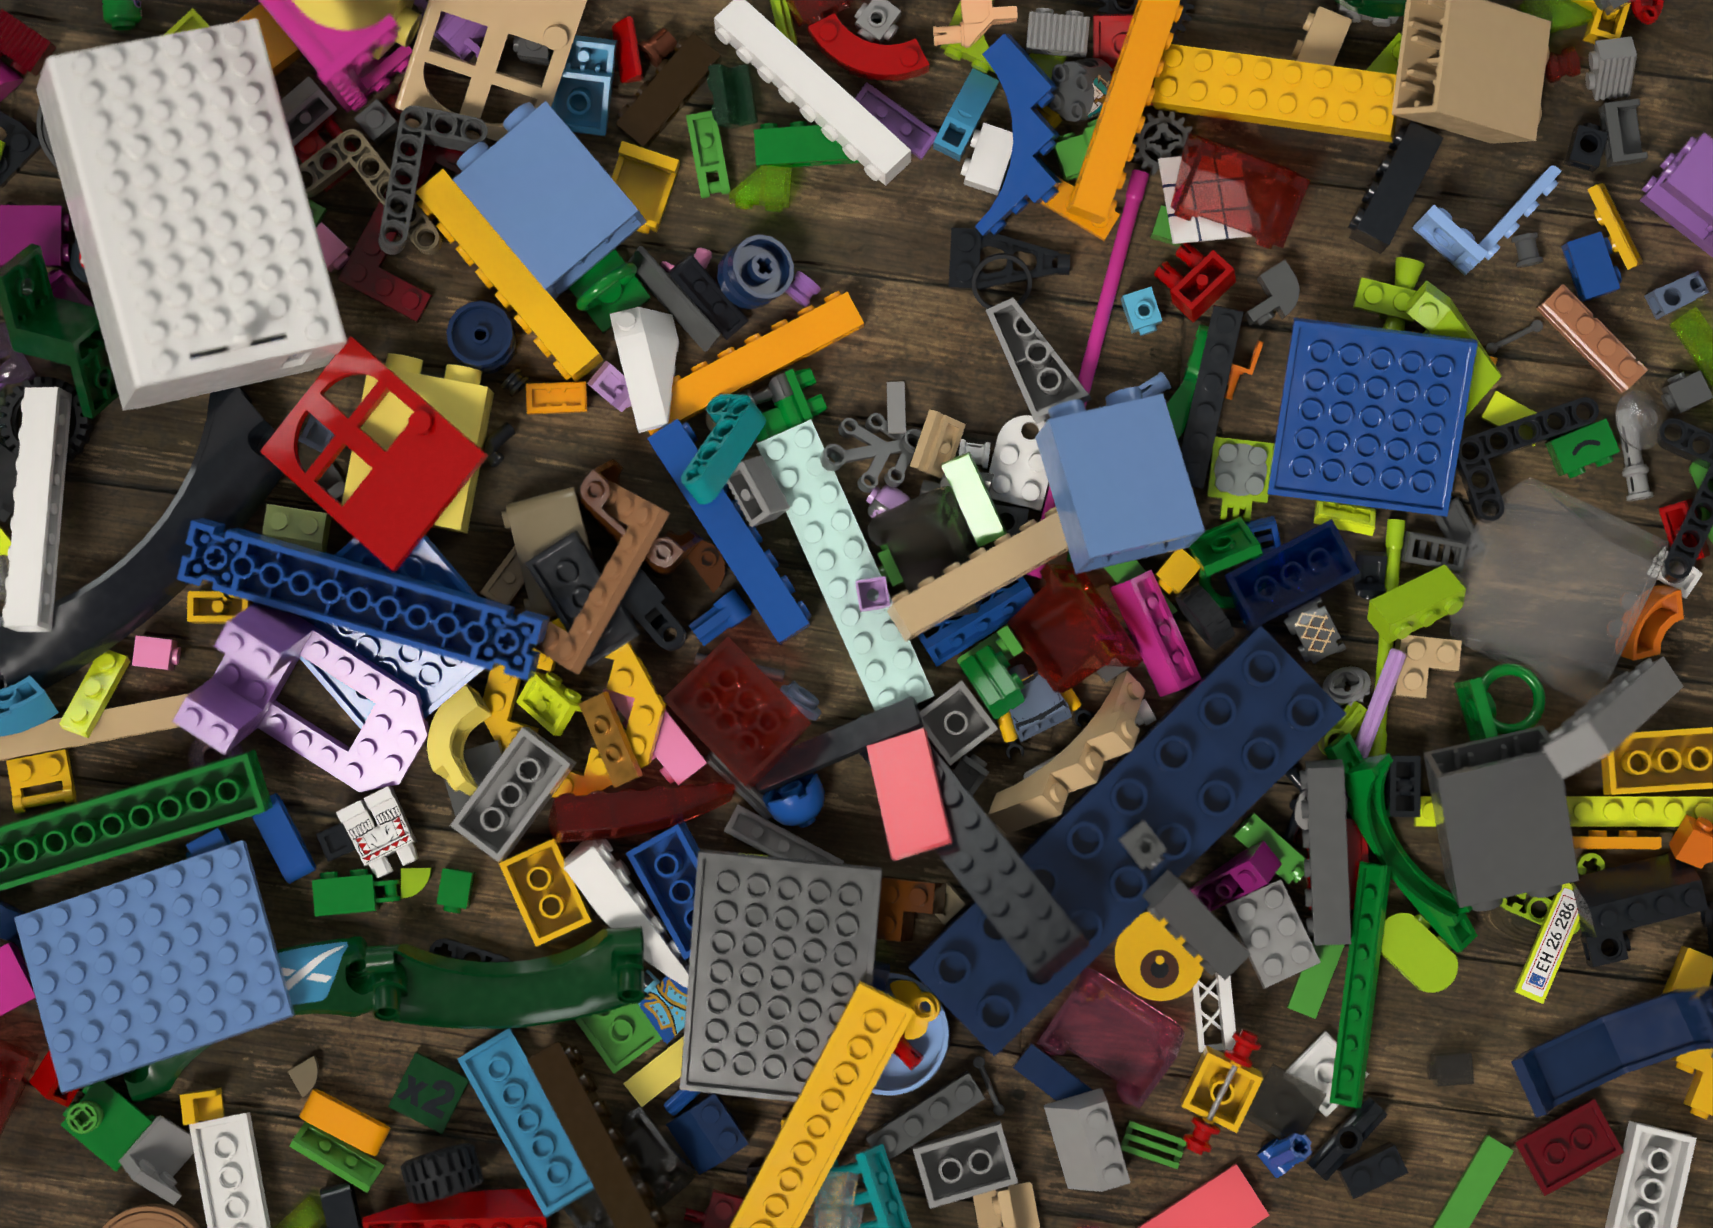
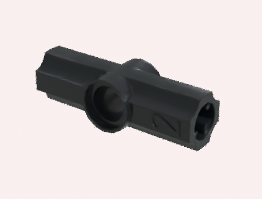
(1332, 1153)

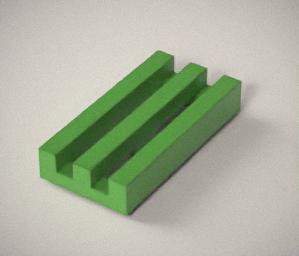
(1159, 1159)

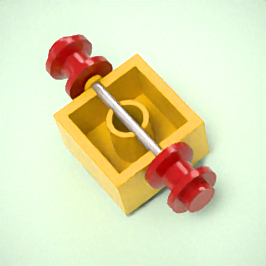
(1221, 1090)

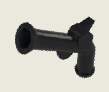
(1292, 828)

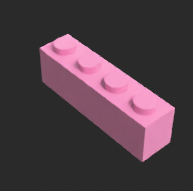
(672, 748)

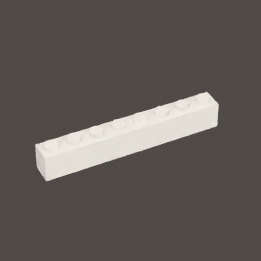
(812, 90)
(37, 509)

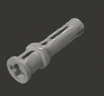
(1635, 473)

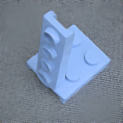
(1459, 244)

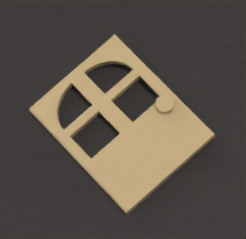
(540, 21)

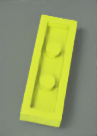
(94, 693)

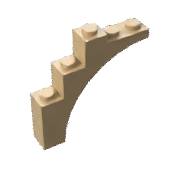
(1078, 765)

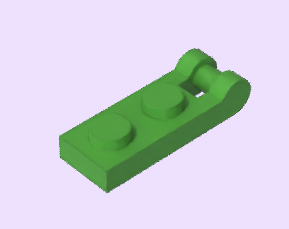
(707, 153)

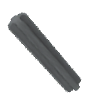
(752, 796)

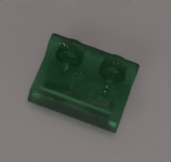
(732, 95)

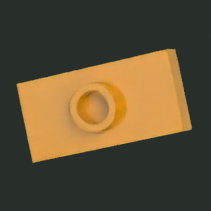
(556, 398)

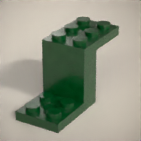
(56, 329)

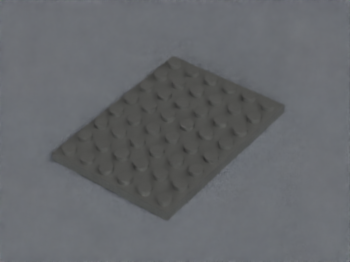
(772, 968)

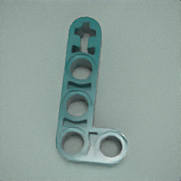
(735, 430)

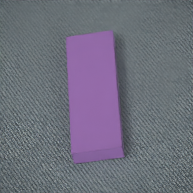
(902, 124)

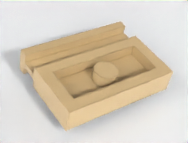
(937, 443)

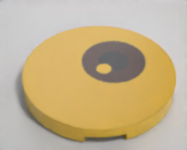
(1154, 961)

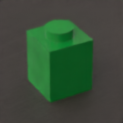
(455, 889)

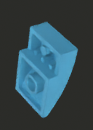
(587, 85)

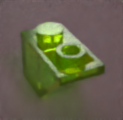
(764, 187)

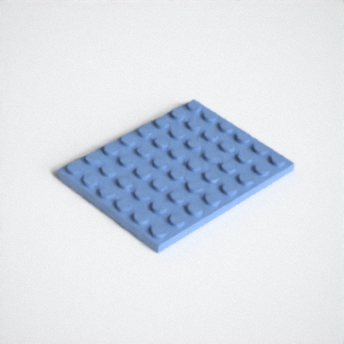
(154, 966)

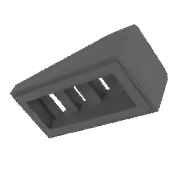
(1409, 541)

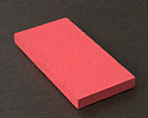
(909, 794)
(1218, 1203)

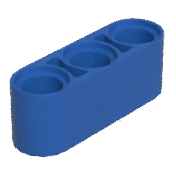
(284, 841)

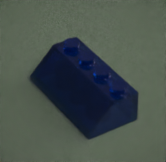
(1290, 575)

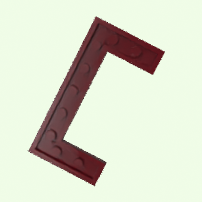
(363, 268)

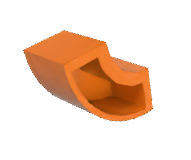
(1659, 613)

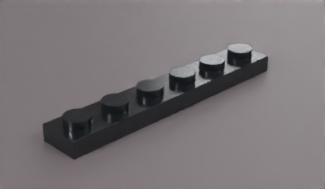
(1210, 392)

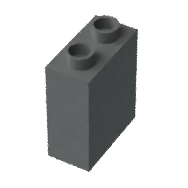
(1501, 819)

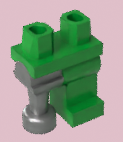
(789, 402)

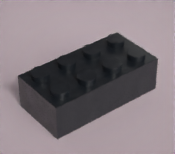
(1396, 187)

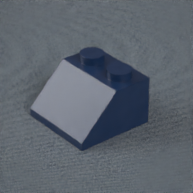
(708, 1133)

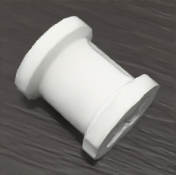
(979, 452)

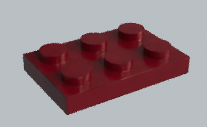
(1568, 1147)

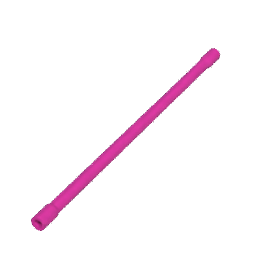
(1134, 196)

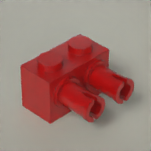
(1202, 285)

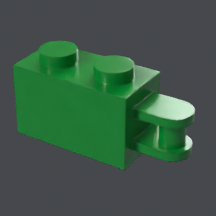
(350, 893)

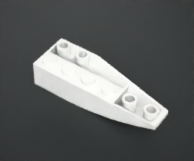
(621, 905)

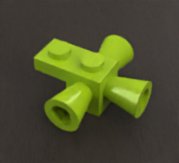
(1388, 299)

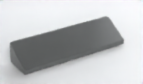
(675, 300)

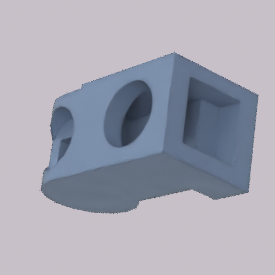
(1676, 294)

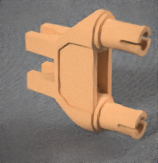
(976, 20)

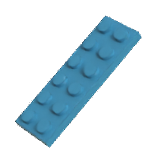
(526, 1121)

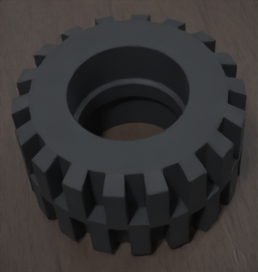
(442, 1173)

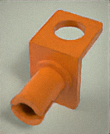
(1236, 370)

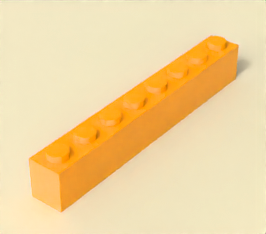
(1123, 109)
(764, 355)

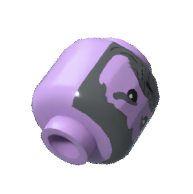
(885, 499)

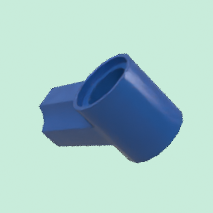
(725, 614)
(1283, 1154)

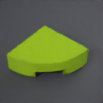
(414, 880)

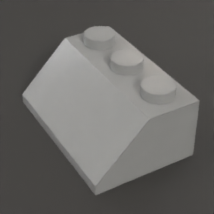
(1087, 1142)

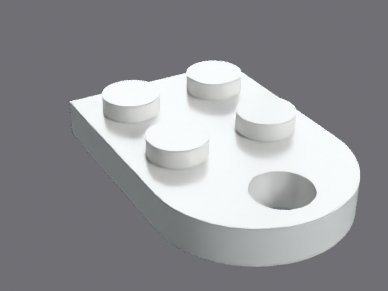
(1018, 467)

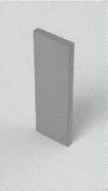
(896, 407)

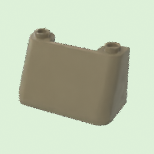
(537, 526)

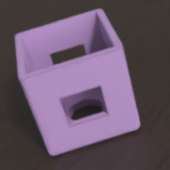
(878, 584)

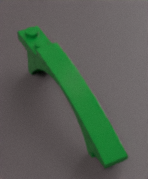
(1367, 808)

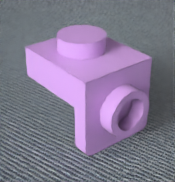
(611, 386)

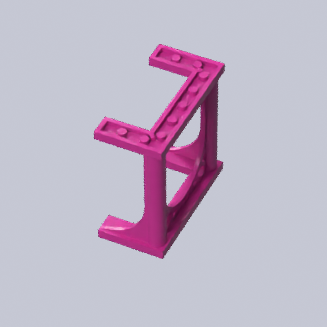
(344, 56)

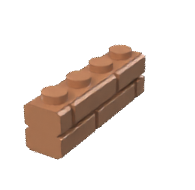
(1591, 339)

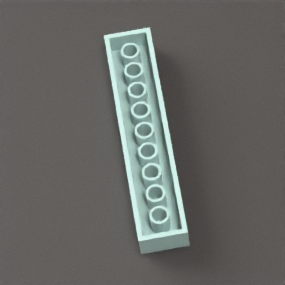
(838, 560)

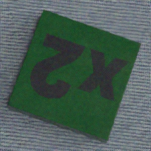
(429, 1092)

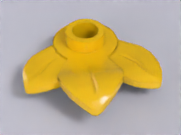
(912, 995)

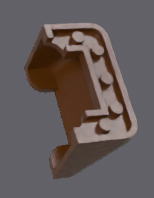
(666, 551)

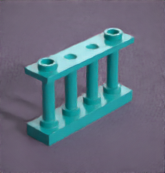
(880, 1187)

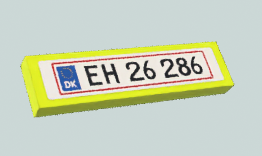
(1549, 946)

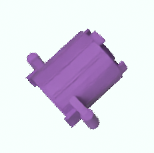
(457, 33)

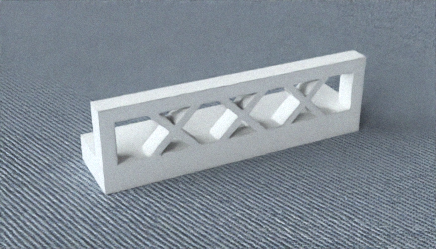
(1225, 1012)

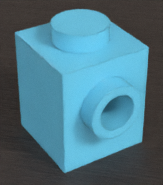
(1141, 311)

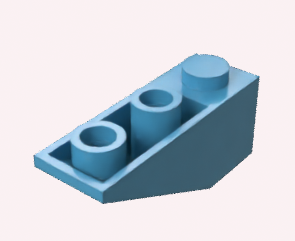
(965, 114)

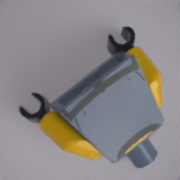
(1039, 710)

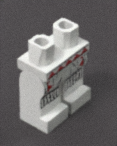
(379, 841)

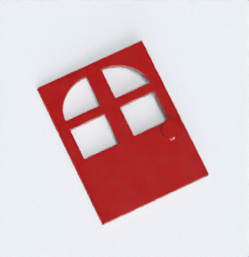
(407, 482)

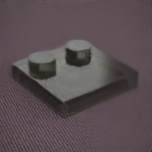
(1284, 1103)

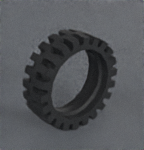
(12, 407)

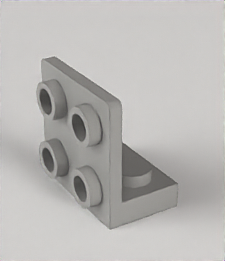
(158, 1157)

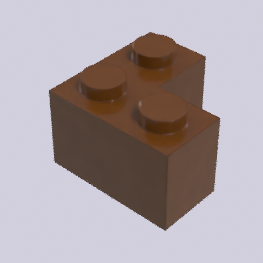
(901, 900)

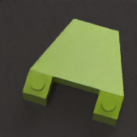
(1441, 317)

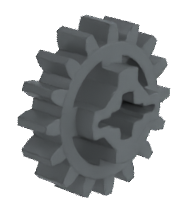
(1161, 131)

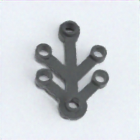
(876, 449)

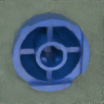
(796, 801)

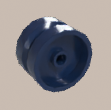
(755, 272)
(476, 320)

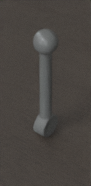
(1535, 326)
(998, 1109)

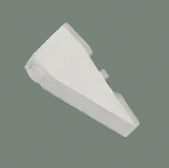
(647, 354)

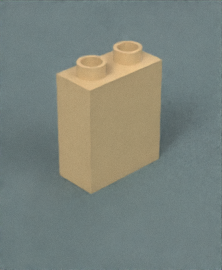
(1472, 69)

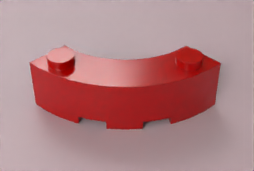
(866, 58)

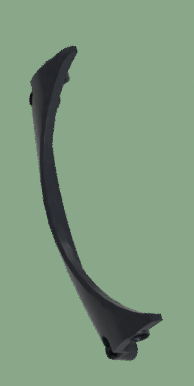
(223, 485)

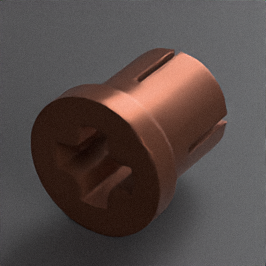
(658, 46)

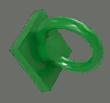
(608, 290)
(1221, 549)
(1479, 707)

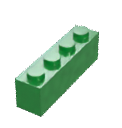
(796, 146)

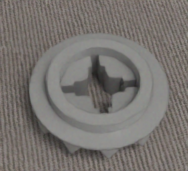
(1356, 678)

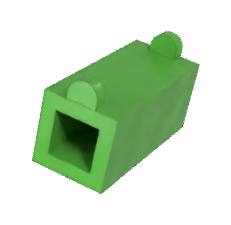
(1256, 830)

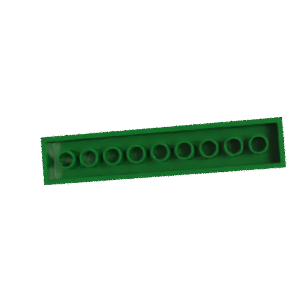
(132, 819)

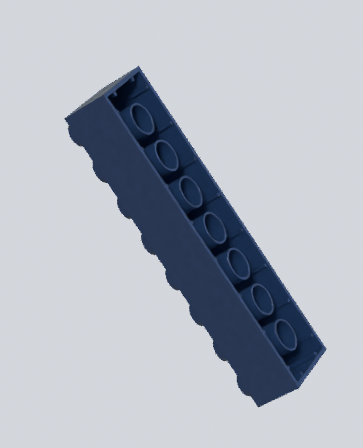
(1189, 786)

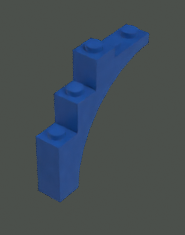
(1033, 135)

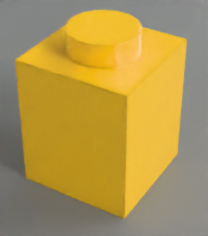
(1176, 572)

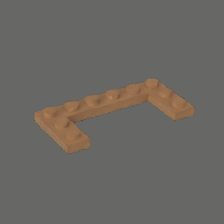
(644, 522)

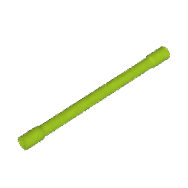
(1394, 545)

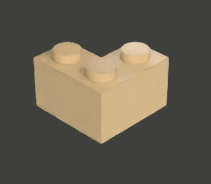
(1422, 655)

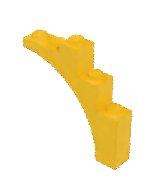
(1691, 971)

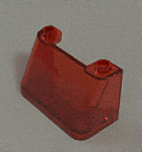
(1237, 190)

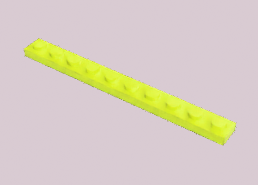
(1614, 811)

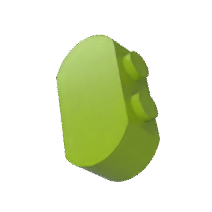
(1417, 952)

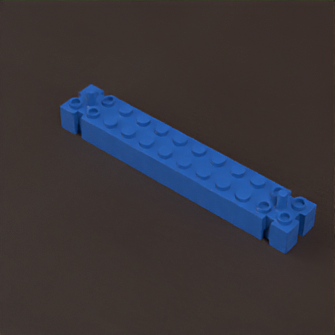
(363, 598)

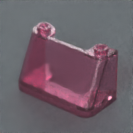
(1114, 1035)

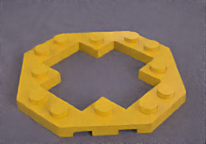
(626, 677)

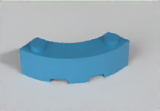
(24, 707)

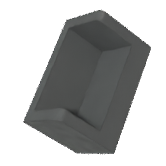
(1623, 136)

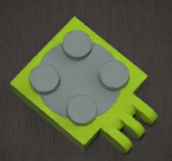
(1239, 475)

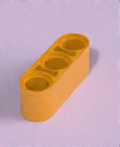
(344, 1122)

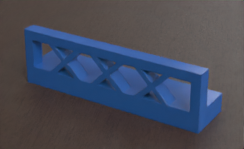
(960, 634)

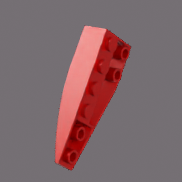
(466, 1210)

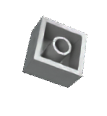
(956, 723)

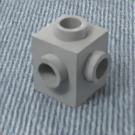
(881, 11)

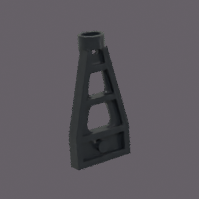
(19, 148)
(965, 257)

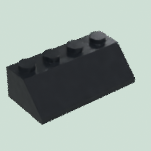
(1637, 895)

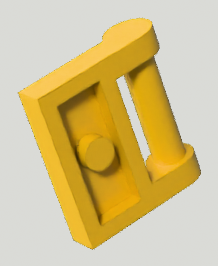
(41, 770)

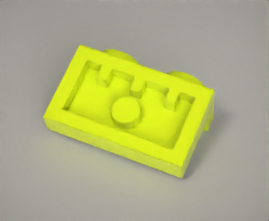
(549, 701)

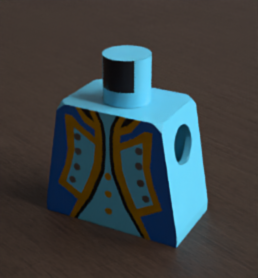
(664, 1005)

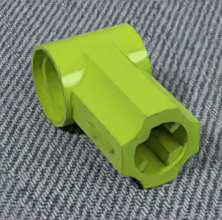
(1348, 724)

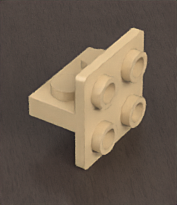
(1007, 1207)

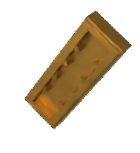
(610, 739)

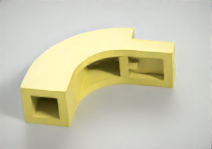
(448, 736)

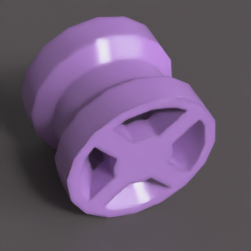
(802, 289)

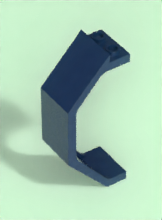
(1615, 1046)

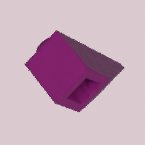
(1237, 877)

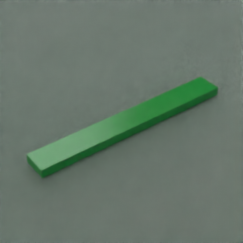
(1360, 984)

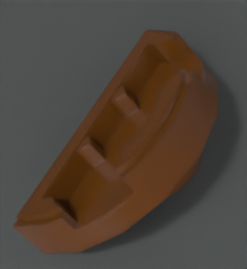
(709, 564)

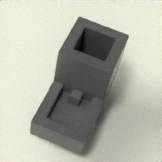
(1282, 293)

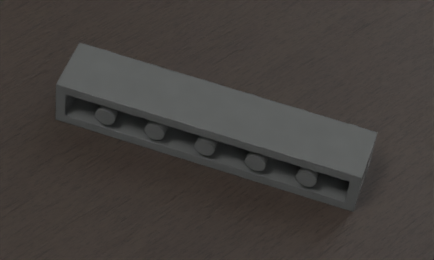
(1327, 852)

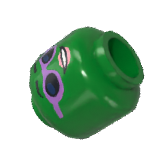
(122, 13)

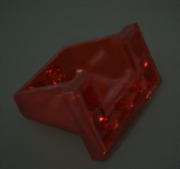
(1071, 630)

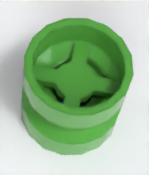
(90, 1117)

